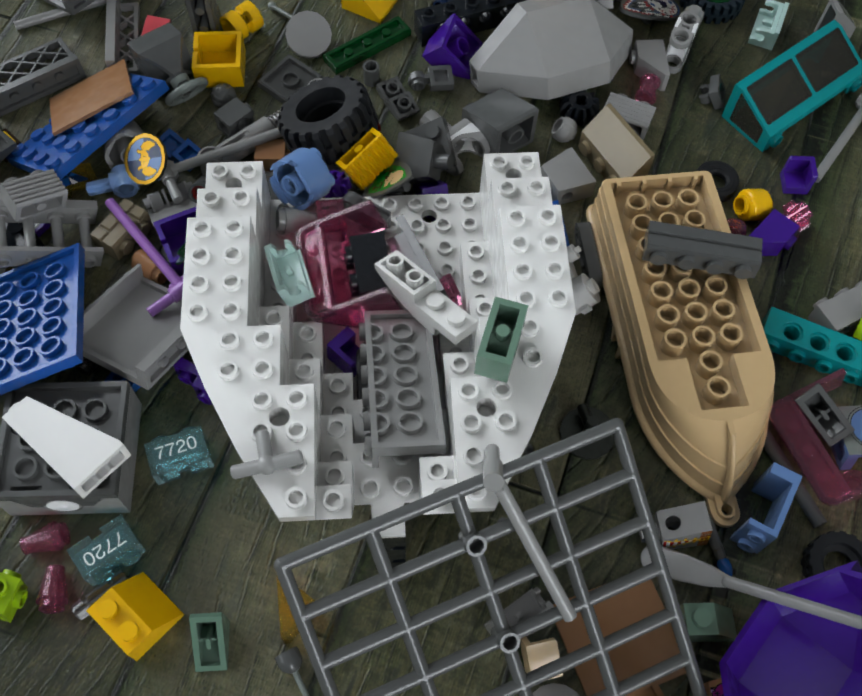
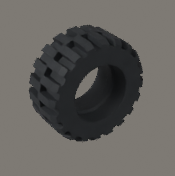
(327, 116)

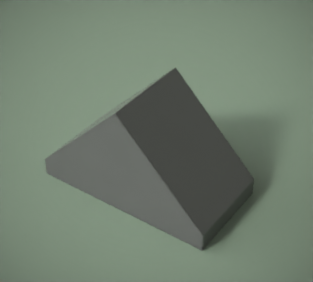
(824, 415)

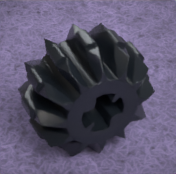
(580, 107)

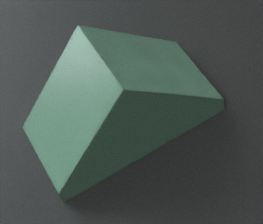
(210, 641)

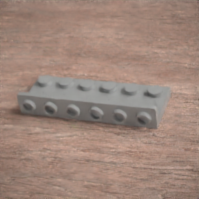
(401, 386)

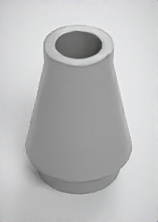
(292, 219)

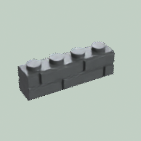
(702, 249)

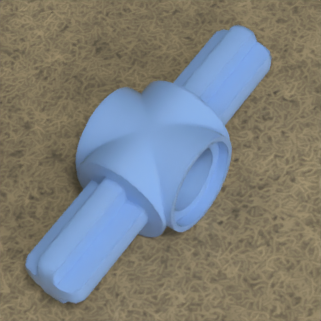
(117, 181)

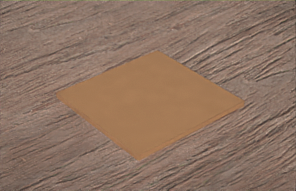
(90, 97)
(632, 656)

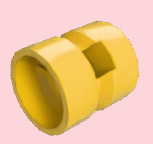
(244, 18)

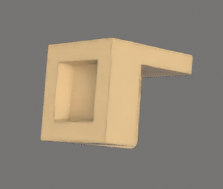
(539, 653)

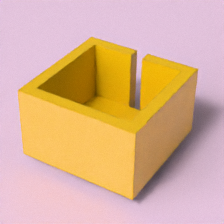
(219, 57)

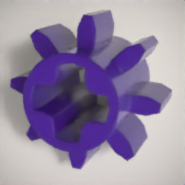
(341, 185)

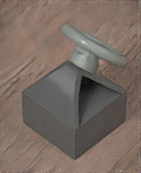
(166, 57)

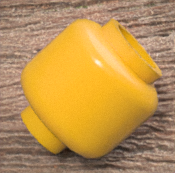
(753, 204)

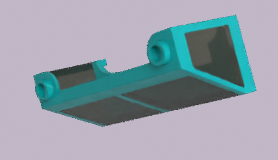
(794, 86)

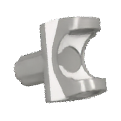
(683, 36)
(464, 138)

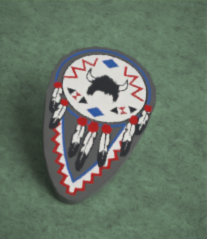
(651, 10)

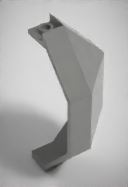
(552, 49)

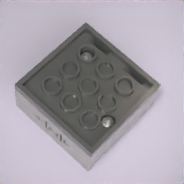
(33, 486)

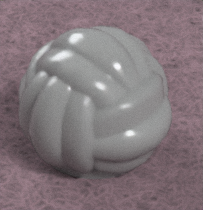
(564, 129)

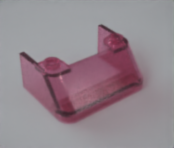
(323, 252)
(808, 451)

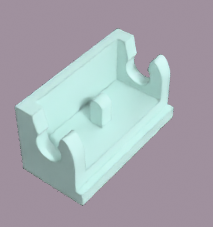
(768, 25)
(289, 273)

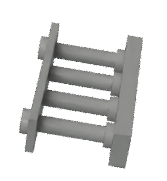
(75, 212)

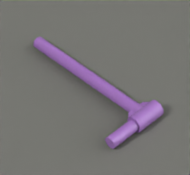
(176, 287)

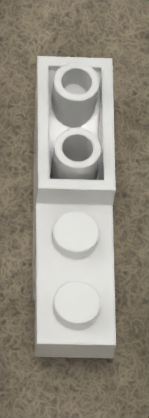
(420, 297)

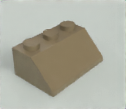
(615, 146)

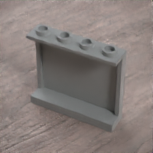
(126, 337)

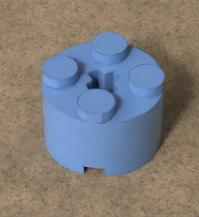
(301, 178)

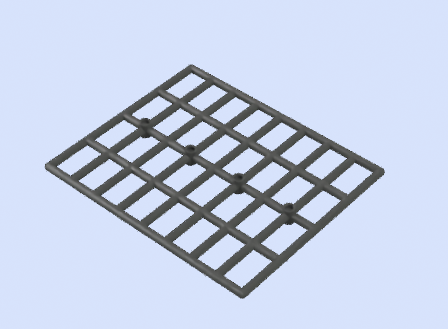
(475, 544)

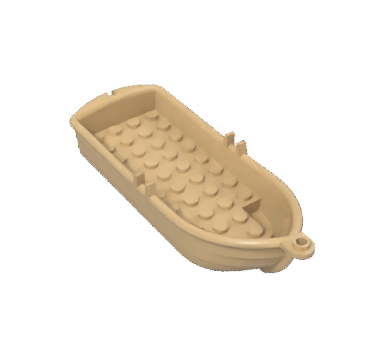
(685, 338)

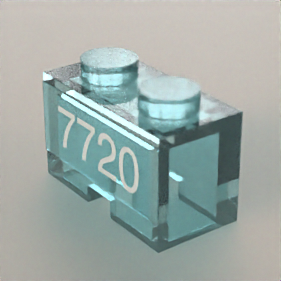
(178, 453)
(107, 552)

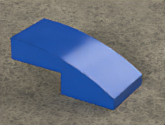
(178, 148)

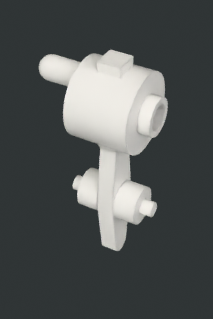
(584, 288)

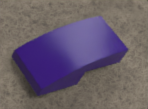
(189, 375)

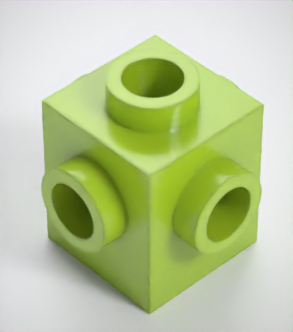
(12, 594)

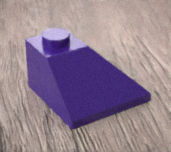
(452, 45)

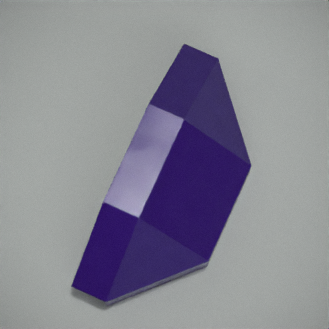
(796, 651)

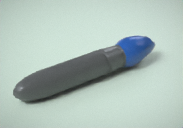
(718, 550)

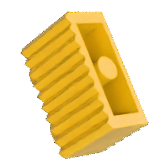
(367, 159)

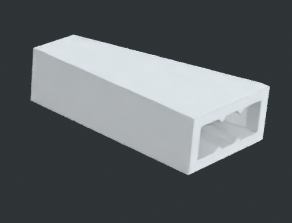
(70, 447)

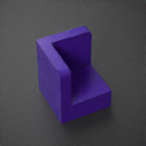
(798, 175)
(343, 350)

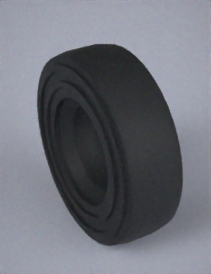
(725, 172)

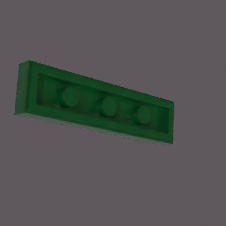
(367, 45)

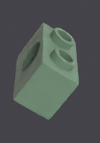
(500, 339)

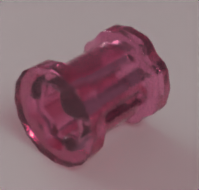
(648, 86)

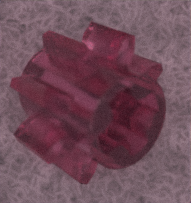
(798, 213)

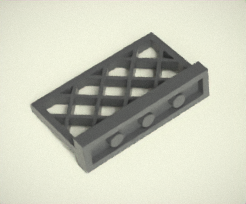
(42, 78)

